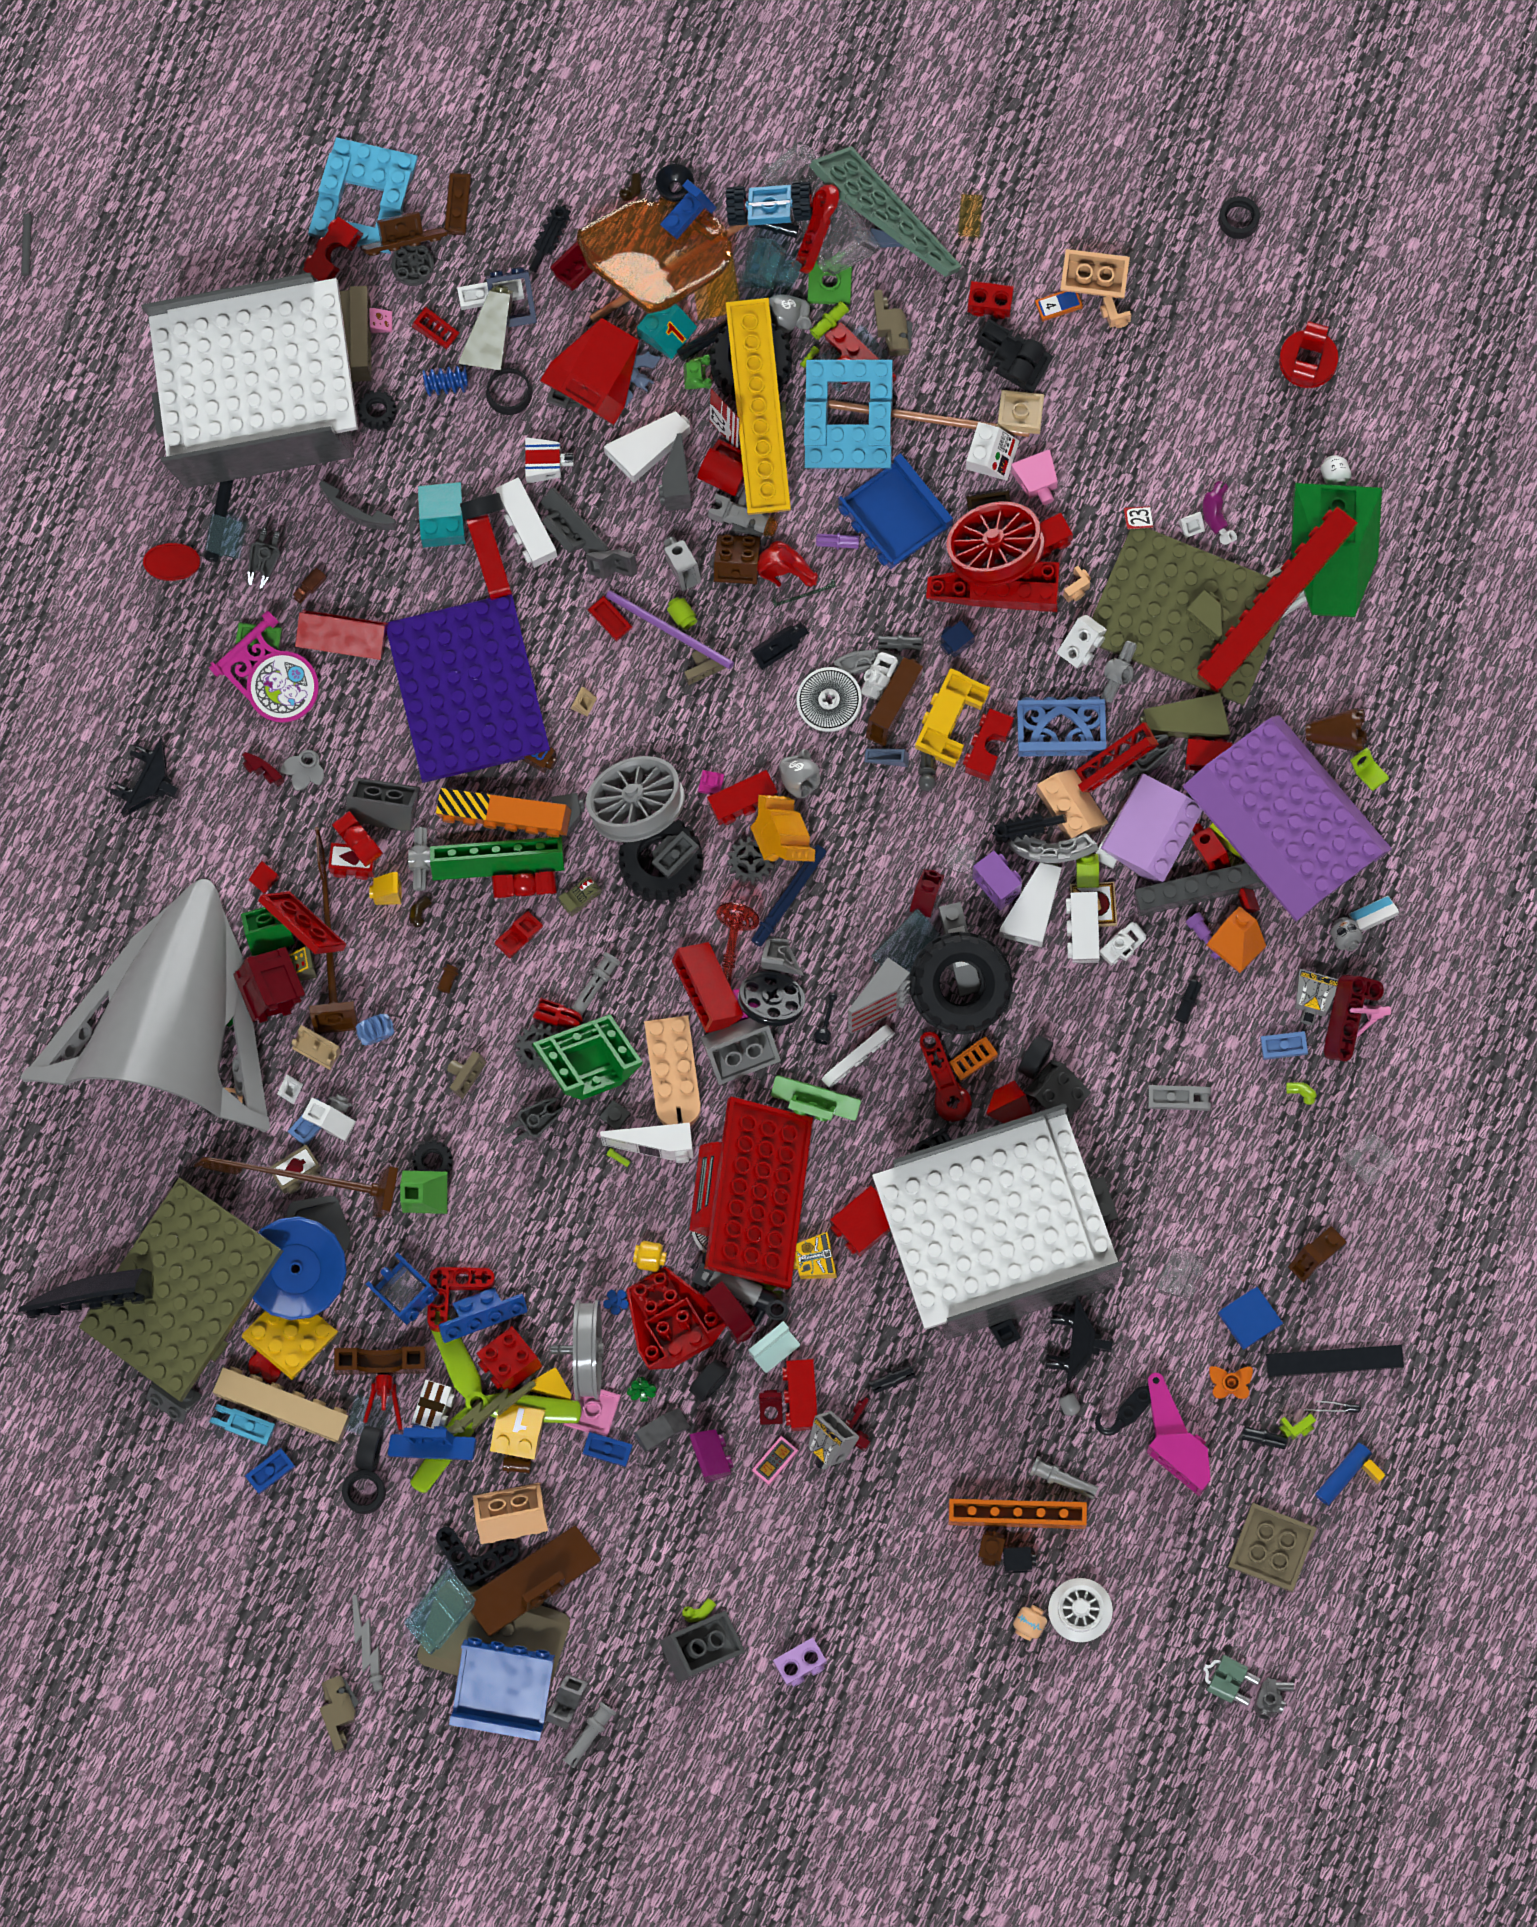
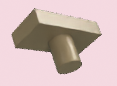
(703, 669)
(465, 1073)

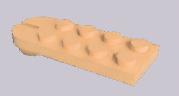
(673, 1069)

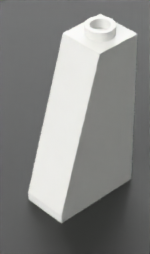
(647, 445)
(1032, 910)

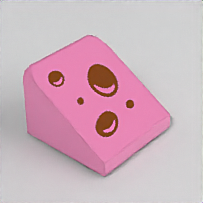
(380, 320)

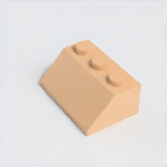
(1095, 273)
(1063, 796)
(510, 1513)

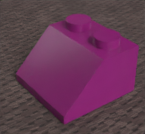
(710, 1455)

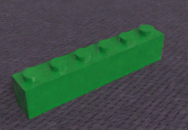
(496, 858)

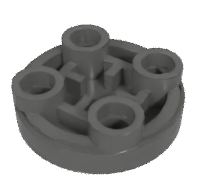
(412, 265)

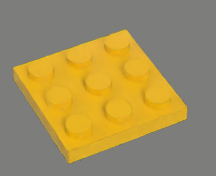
(287, 1342)

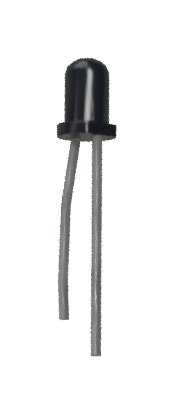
(1350, 1408)

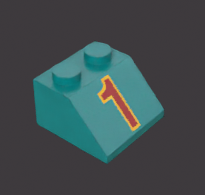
(666, 330)

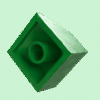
(265, 932)

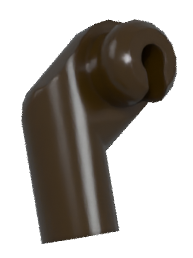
(633, 190)
(416, 910)

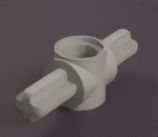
(1119, 671)
(419, 859)

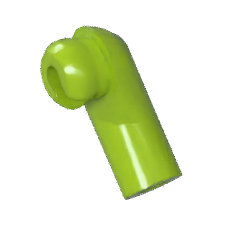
(696, 1615)

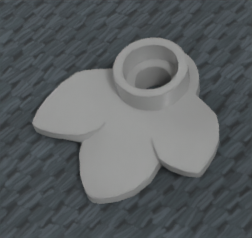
(301, 772)

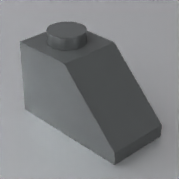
(576, 807)

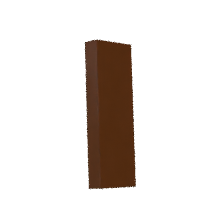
(457, 203)

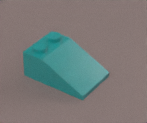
(441, 515)

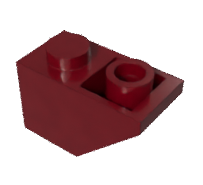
(927, 892)

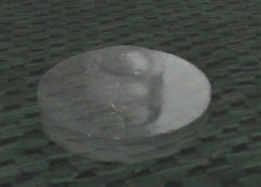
(960, 858)

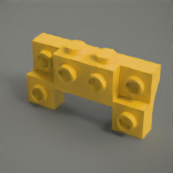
(946, 709)

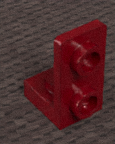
(863, 1442)

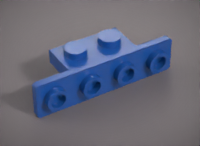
(481, 1312)
(431, 1444)

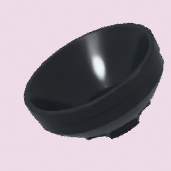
(670, 174)

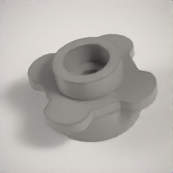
(340, 1102)

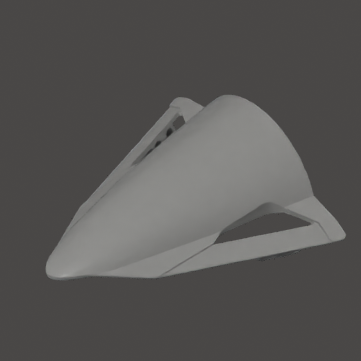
(168, 1015)

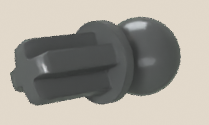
(926, 781)

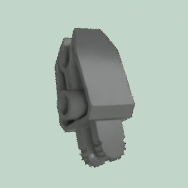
(263, 555)
(1151, 760)
(533, 1121)

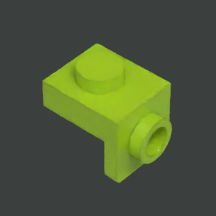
(1303, 1427)

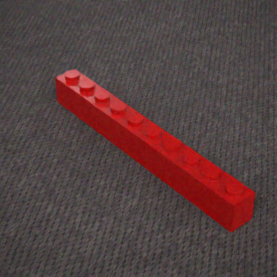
(1277, 599)

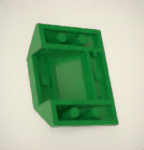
(589, 1058)

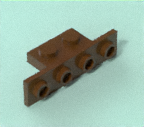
(401, 231)

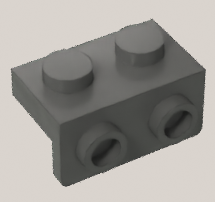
(167, 1403)

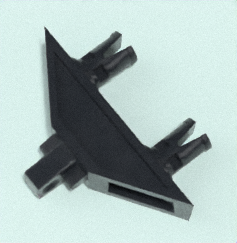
(151, 783)
(1083, 1342)

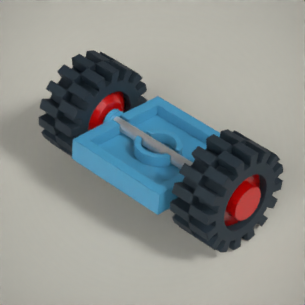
(769, 204)

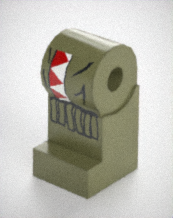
(580, 896)

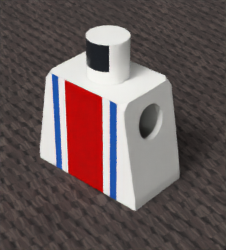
(544, 460)

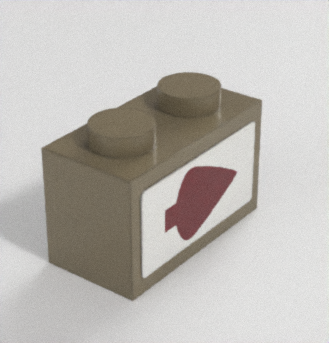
(299, 1161)

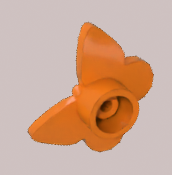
(1230, 1382)

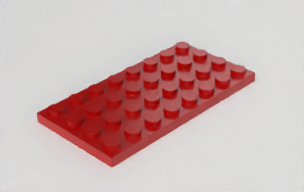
(759, 1193)

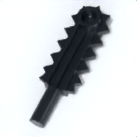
(545, 244)
(1036, 824)

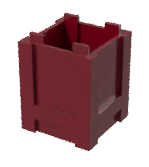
(269, 984)

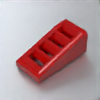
(417, 325)

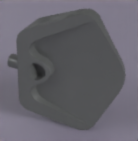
(325, 1211)

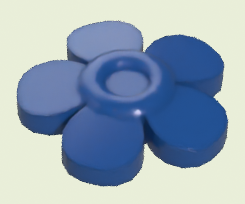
(616, 1301)

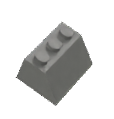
(383, 803)

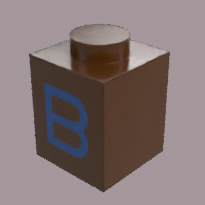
(543, 760)

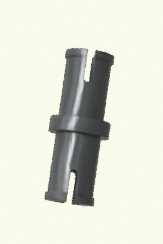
(899, 642)

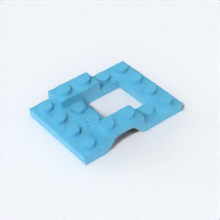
(365, 167)
(848, 444)

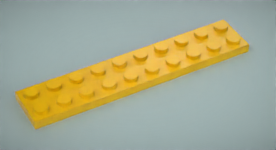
(758, 406)

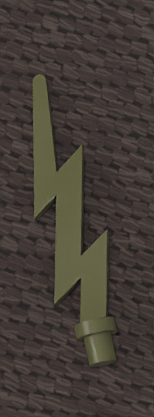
(501, 1403)

